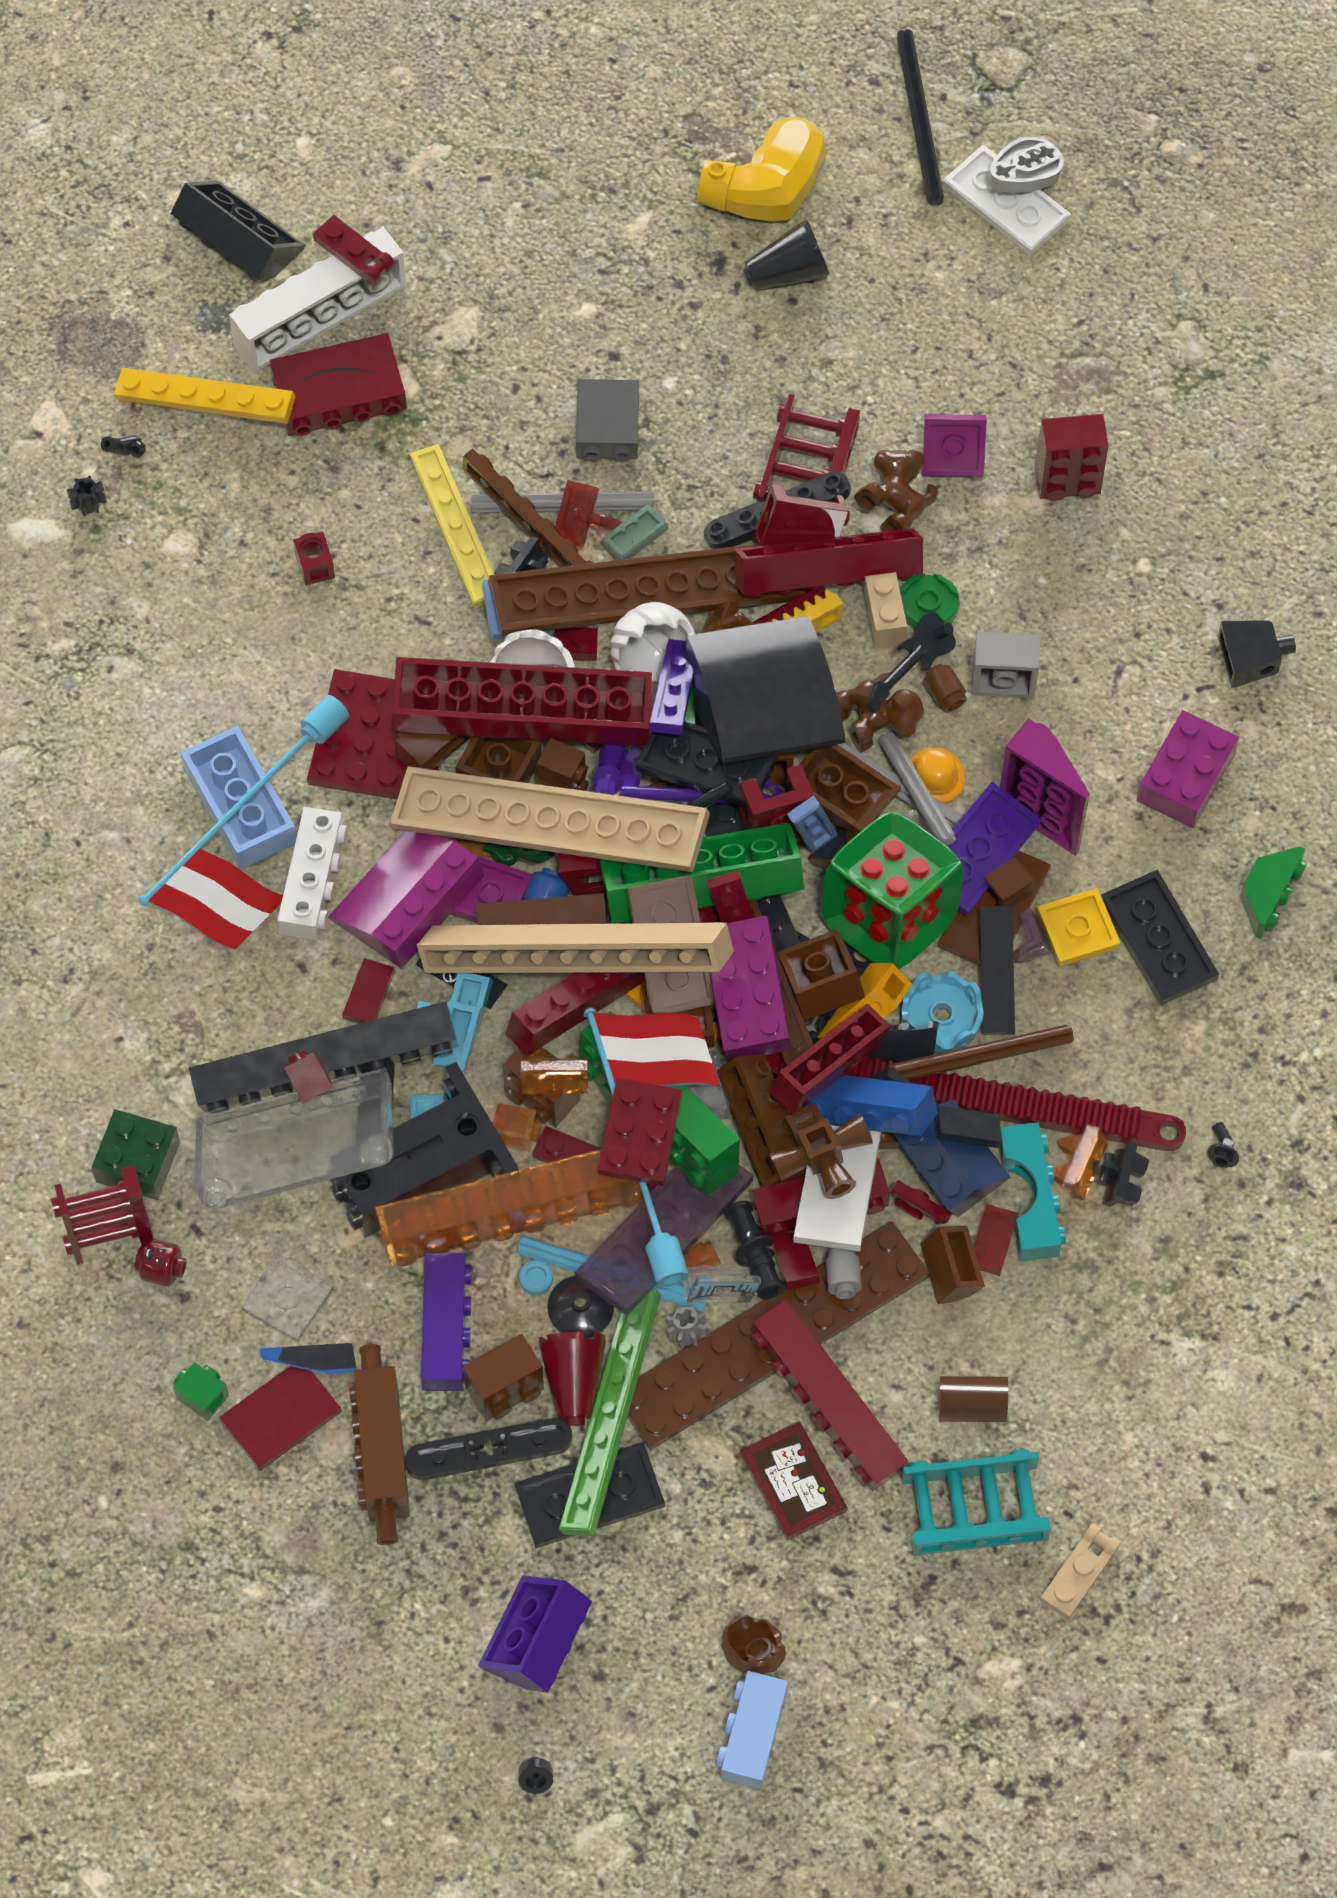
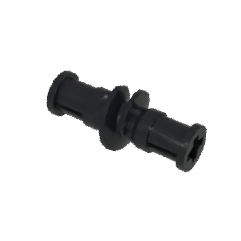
(754, 1249)

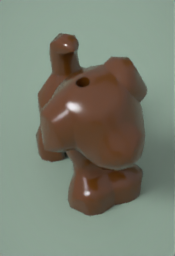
(896, 472)
(900, 712)

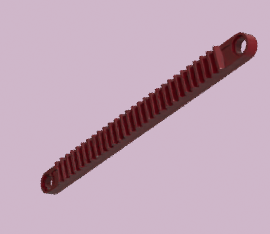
(1029, 1105)

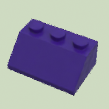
(535, 1633)

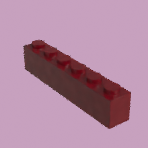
(827, 561)
(828, 1396)

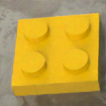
(1078, 927)

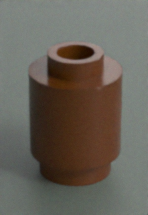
(945, 687)

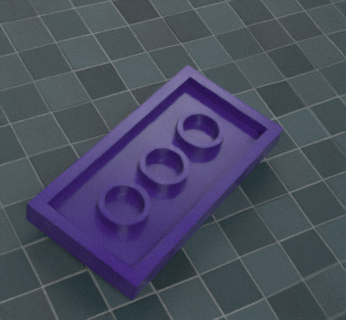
(988, 838)

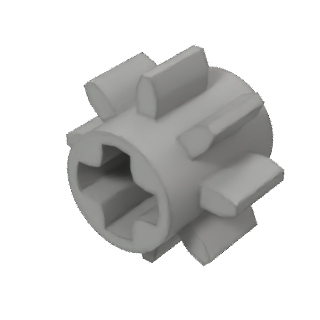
(686, 1326)

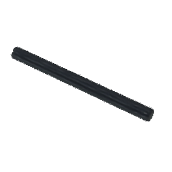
(920, 117)

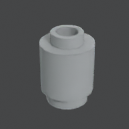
(843, 1273)

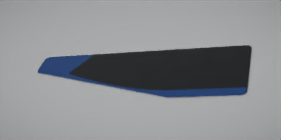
(318, 1358)

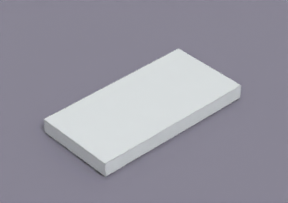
(1022, 217)
(840, 1220)

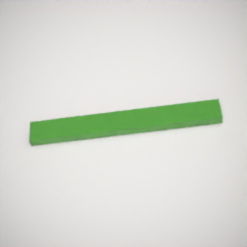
(609, 1418)

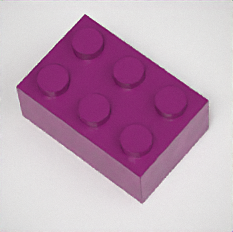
(1187, 769)

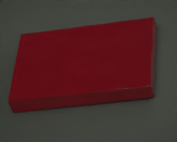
(280, 1415)

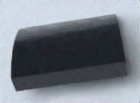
(764, 689)

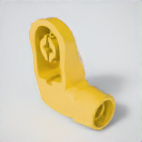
(774, 181)

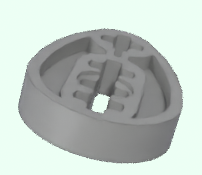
(1010, 168)

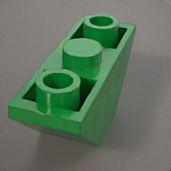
(1269, 886)

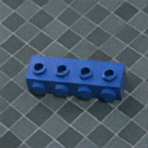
(882, 1103)

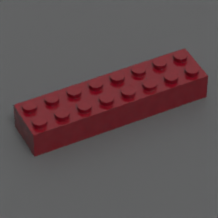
(521, 701)

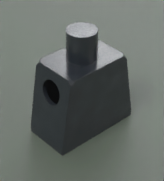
(1252, 650)

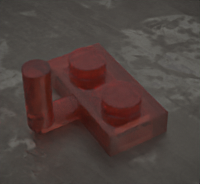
(578, 513)

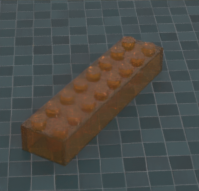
(502, 1207)

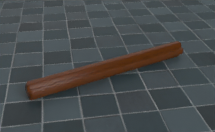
(985, 1052)

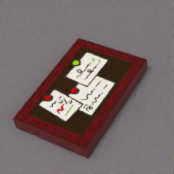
(793, 1481)

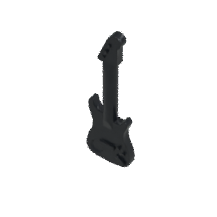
(930, 640)

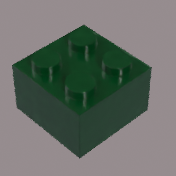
(139, 1143)

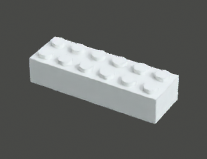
(310, 305)

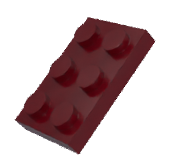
(640, 1132)

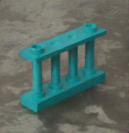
(964, 1534)

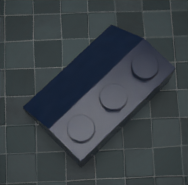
(955, 1170)

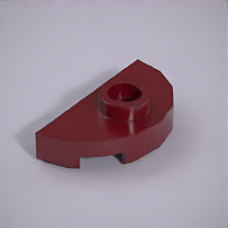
(917, 1203)

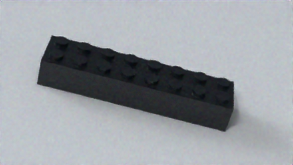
(341, 1051)

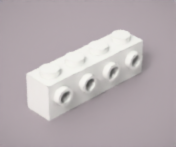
(311, 873)

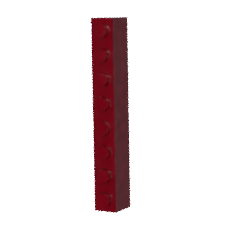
(565, 1002)

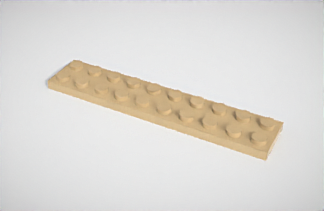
(550, 818)

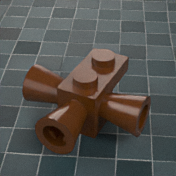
(820, 1149)

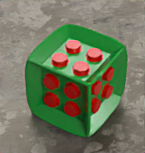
(892, 890)

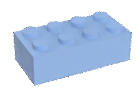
(221, 775)

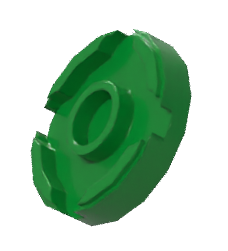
(928, 594)

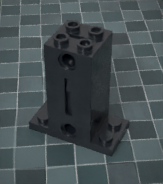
(431, 1153)

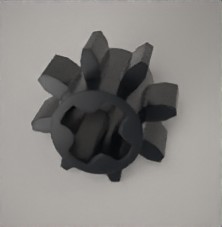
(86, 495)

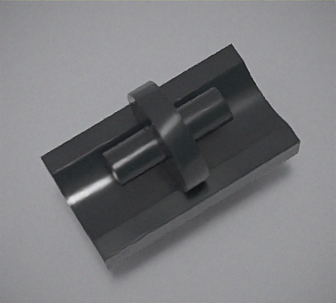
(525, 557)
(1115, 1175)

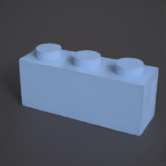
(752, 1729)

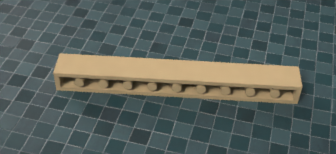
(576, 948)

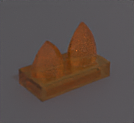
(554, 1077)
(1084, 1150)

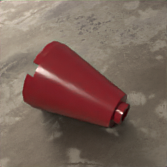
(573, 1372)

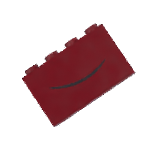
(340, 384)

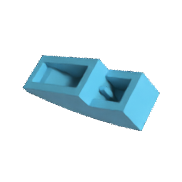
(467, 1012)

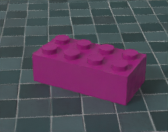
(751, 993)

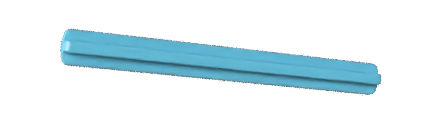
(573, 1260)

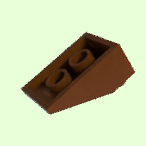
(846, 787)

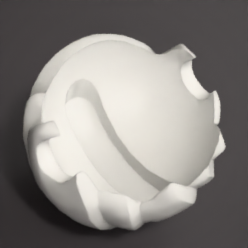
(643, 637)
(532, 648)

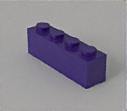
(444, 1321)

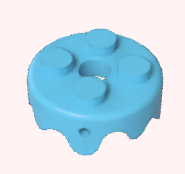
(950, 993)

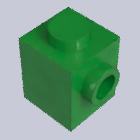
(200, 1390)

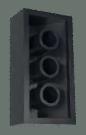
(236, 228)

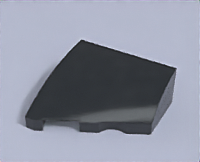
(907, 1043)

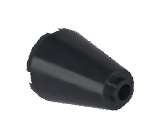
(787, 260)

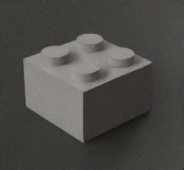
(1005, 664)

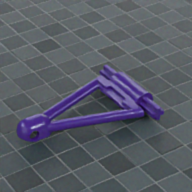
(617, 772)

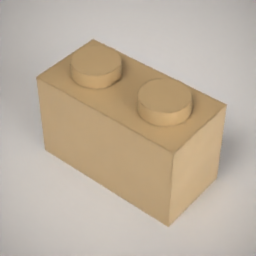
(885, 610)

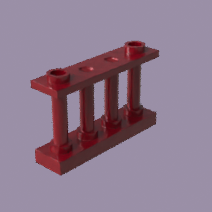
(838, 453)
(103, 1214)

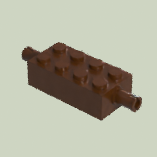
(379, 1443)

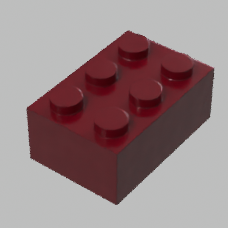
(1071, 456)

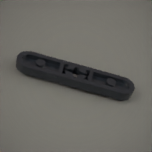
(742, 523)
(454, 1454)

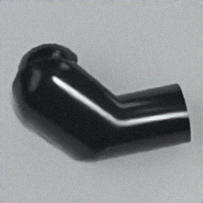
(124, 446)

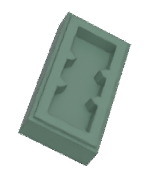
(634, 533)

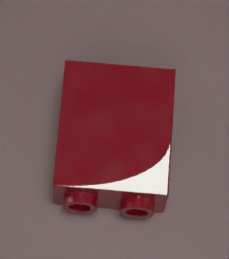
(799, 519)

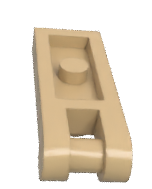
(1080, 1572)

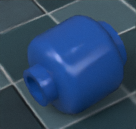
(546, 885)

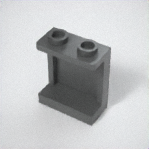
(607, 419)

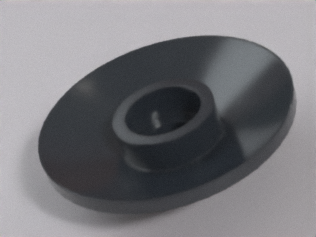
(568, 1317)

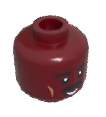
(160, 1262)

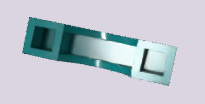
(1024, 1154)

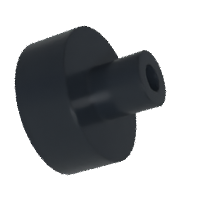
(535, 1775)

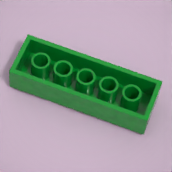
(763, 855)
(701, 1140)

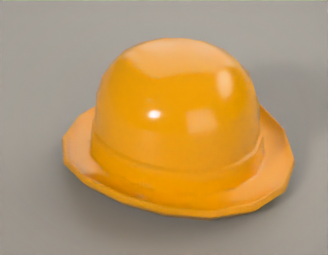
(940, 773)

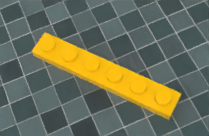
(205, 395)

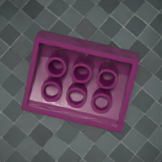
(1046, 783)
(408, 893)

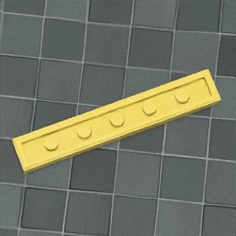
(453, 520)

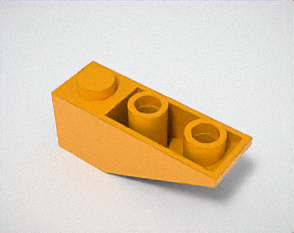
(883, 988)

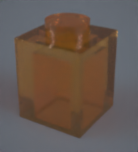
(517, 1126)

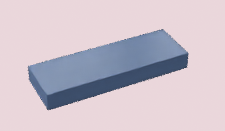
(812, 824)

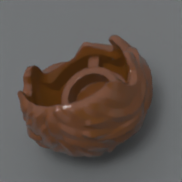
(753, 1645)

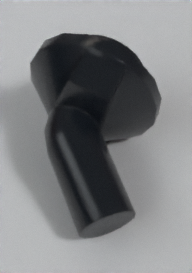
(1223, 1153)

